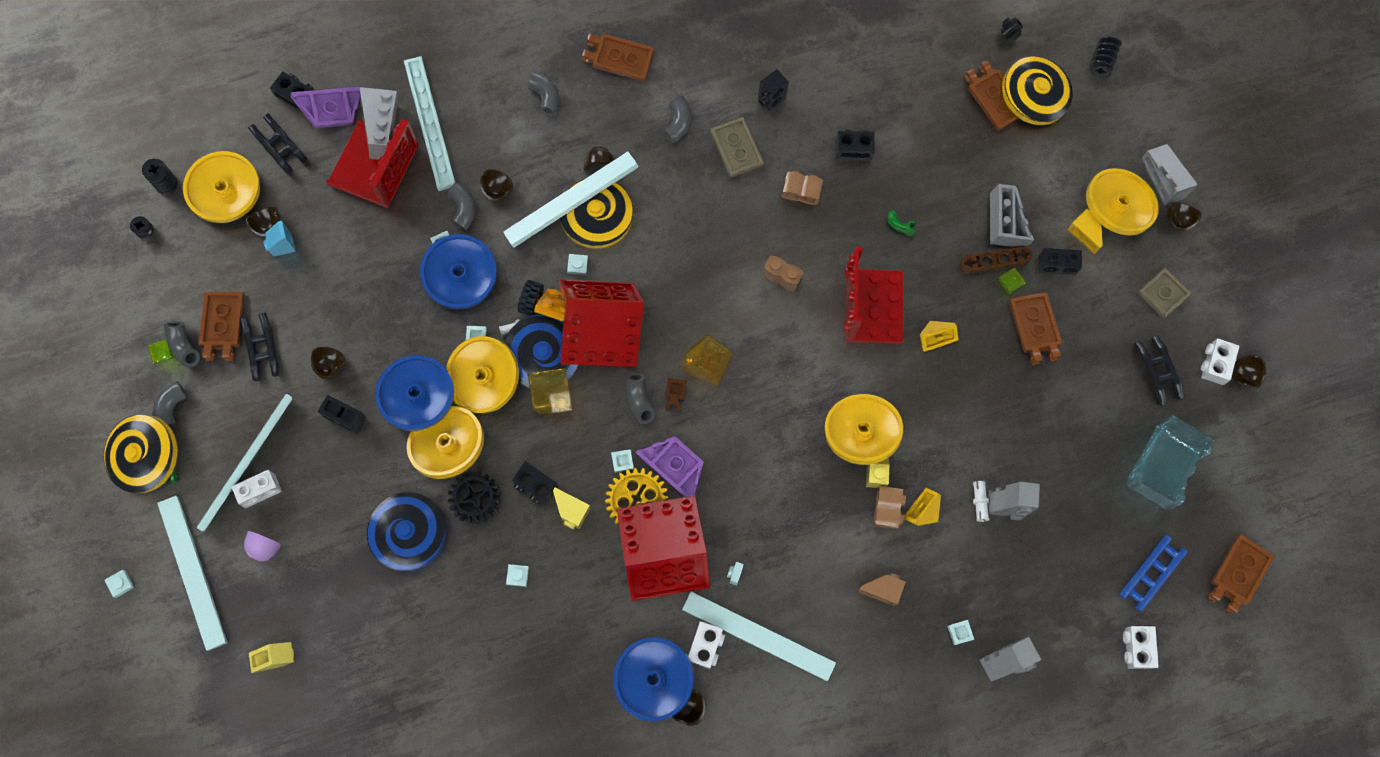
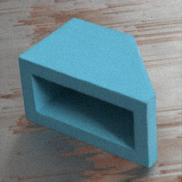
(279, 240)

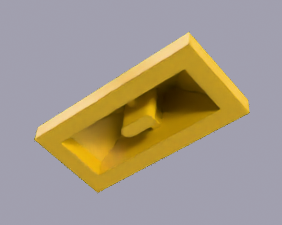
(938, 334)
(925, 508)

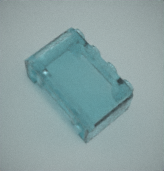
(1169, 462)

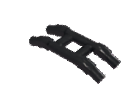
(279, 134)
(251, 340)
(1158, 380)

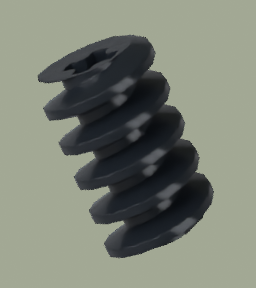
(1105, 56)
(159, 176)

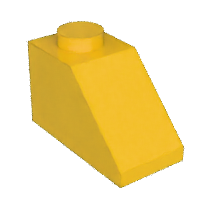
(1087, 231)

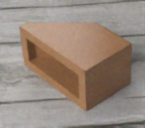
(885, 589)

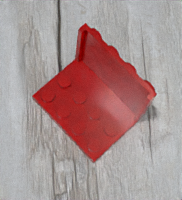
(374, 178)
(873, 303)
(600, 323)
(663, 548)

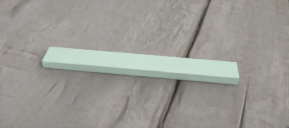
(429, 123)
(570, 199)
(244, 463)
(192, 573)
(759, 636)

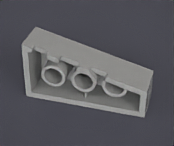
(379, 118)

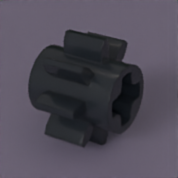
(1011, 28)

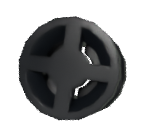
(145, 231)

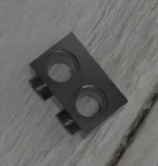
(772, 90)
(284, 94)
(855, 149)
(1060, 261)
(341, 414)
(537, 480)

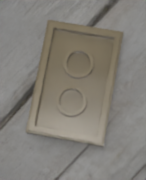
(736, 147)

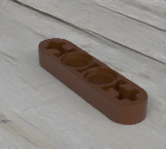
(996, 261)

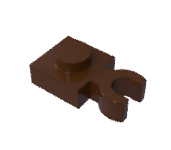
(675, 391)

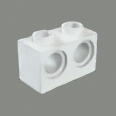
(1224, 363)
(256, 489)
(701, 644)
(1147, 647)

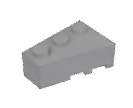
(1168, 174)
(1007, 219)
(1015, 501)
(1015, 657)

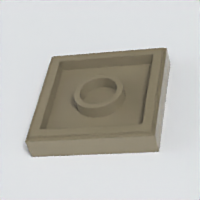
(1164, 293)

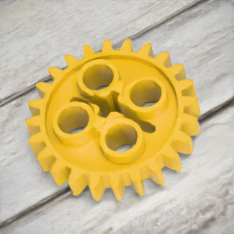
(621, 492)

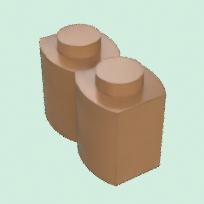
(802, 188)
(785, 274)
(888, 507)

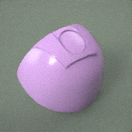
(260, 547)

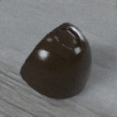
(597, 155)
(495, 184)
(1182, 216)
(263, 220)
(327, 362)
(1249, 371)
(693, 711)

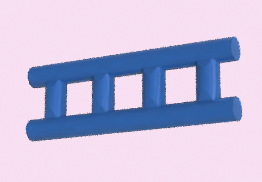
(1141, 575)

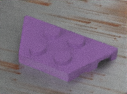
(328, 106)
(674, 464)

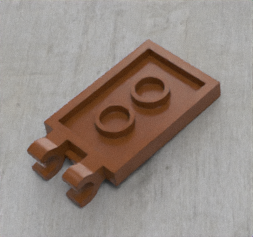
(618, 56)
(989, 95)
(221, 323)
(1036, 326)
(1240, 573)

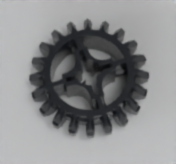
(466, 501)

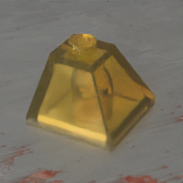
(706, 360)
(550, 391)

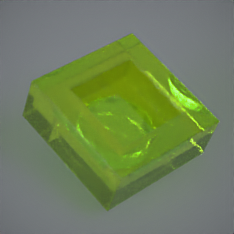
(1011, 280)
(160, 352)

